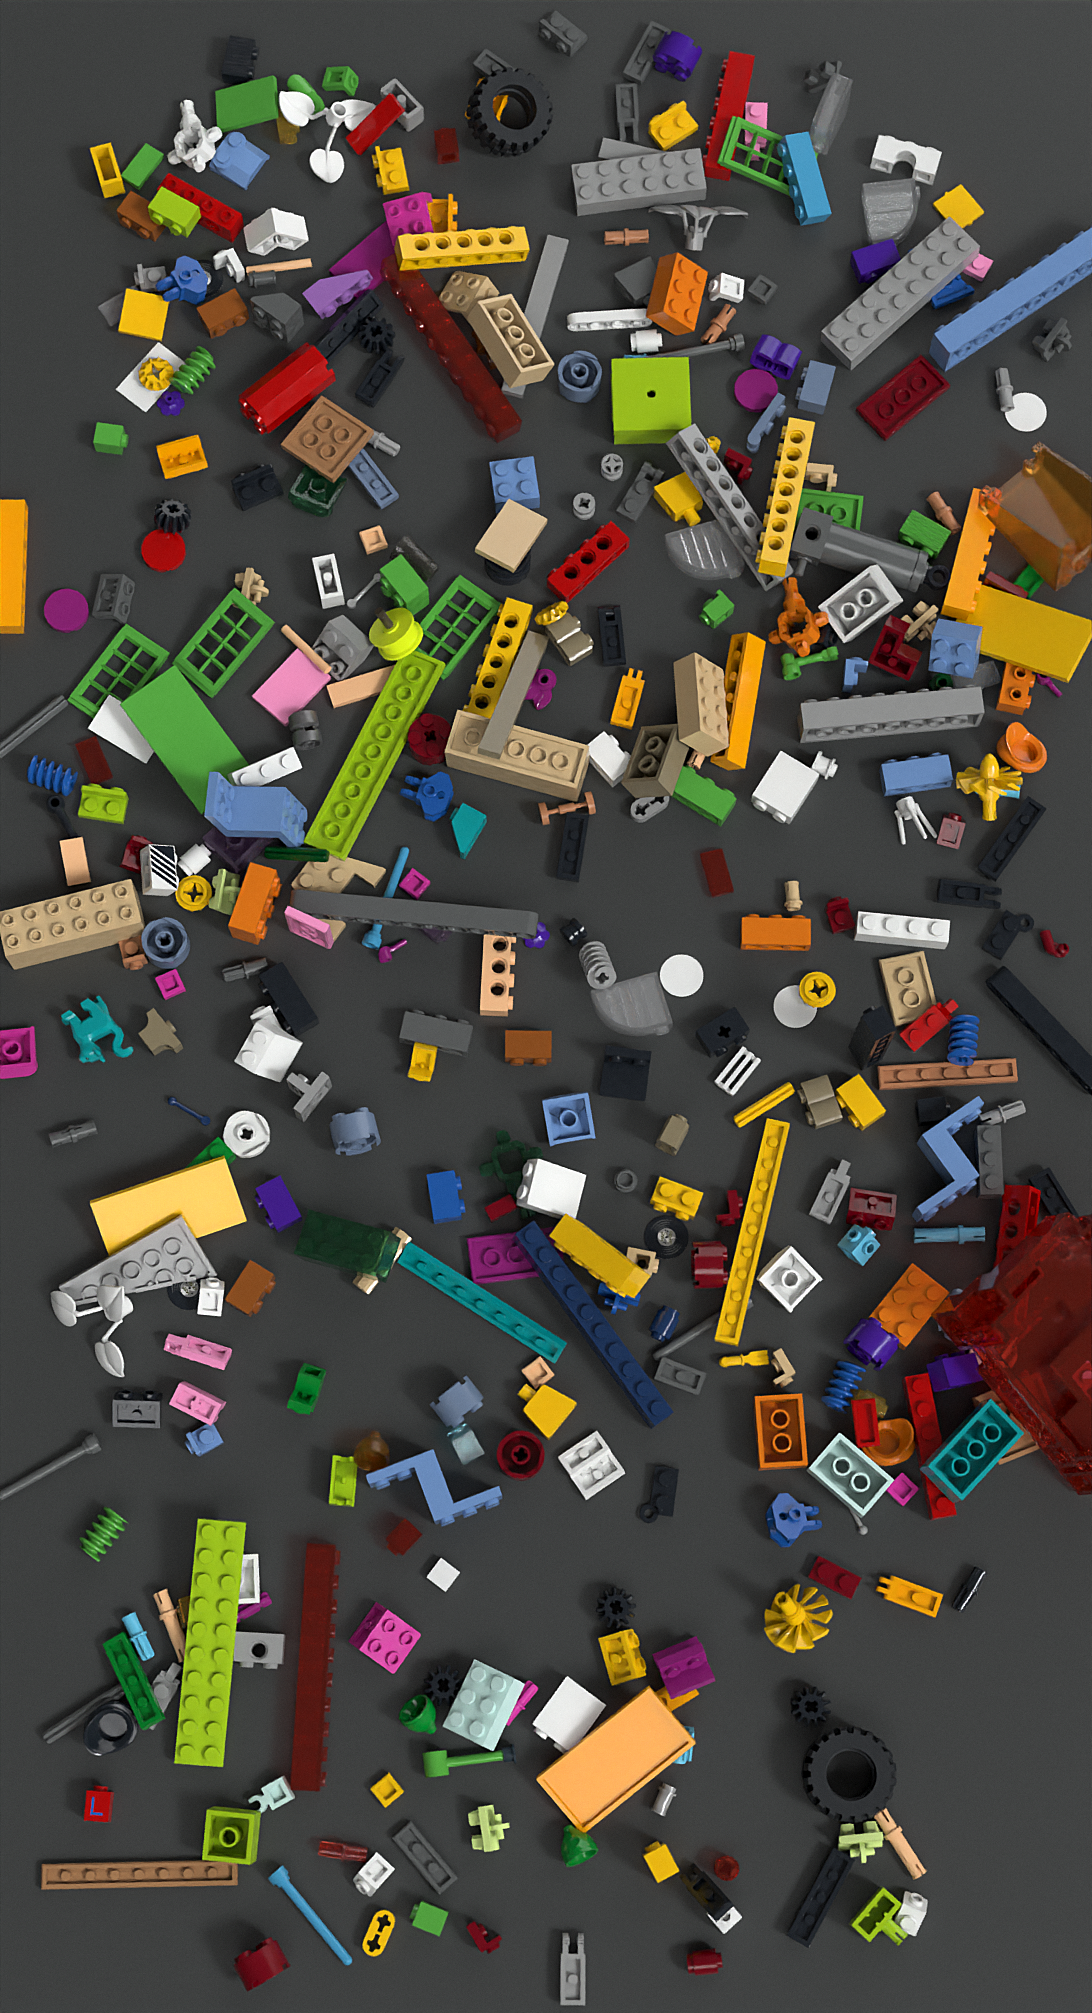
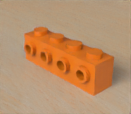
(1014, 689)

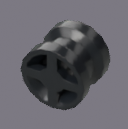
(573, 932)

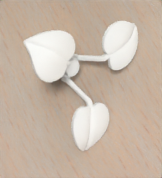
(299, 108)
(116, 1307)

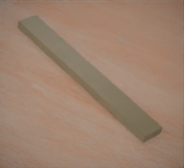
(513, 695)

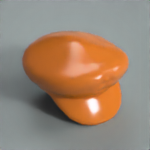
(1021, 749)
(895, 1440)

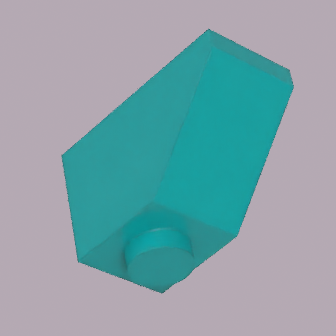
(466, 826)

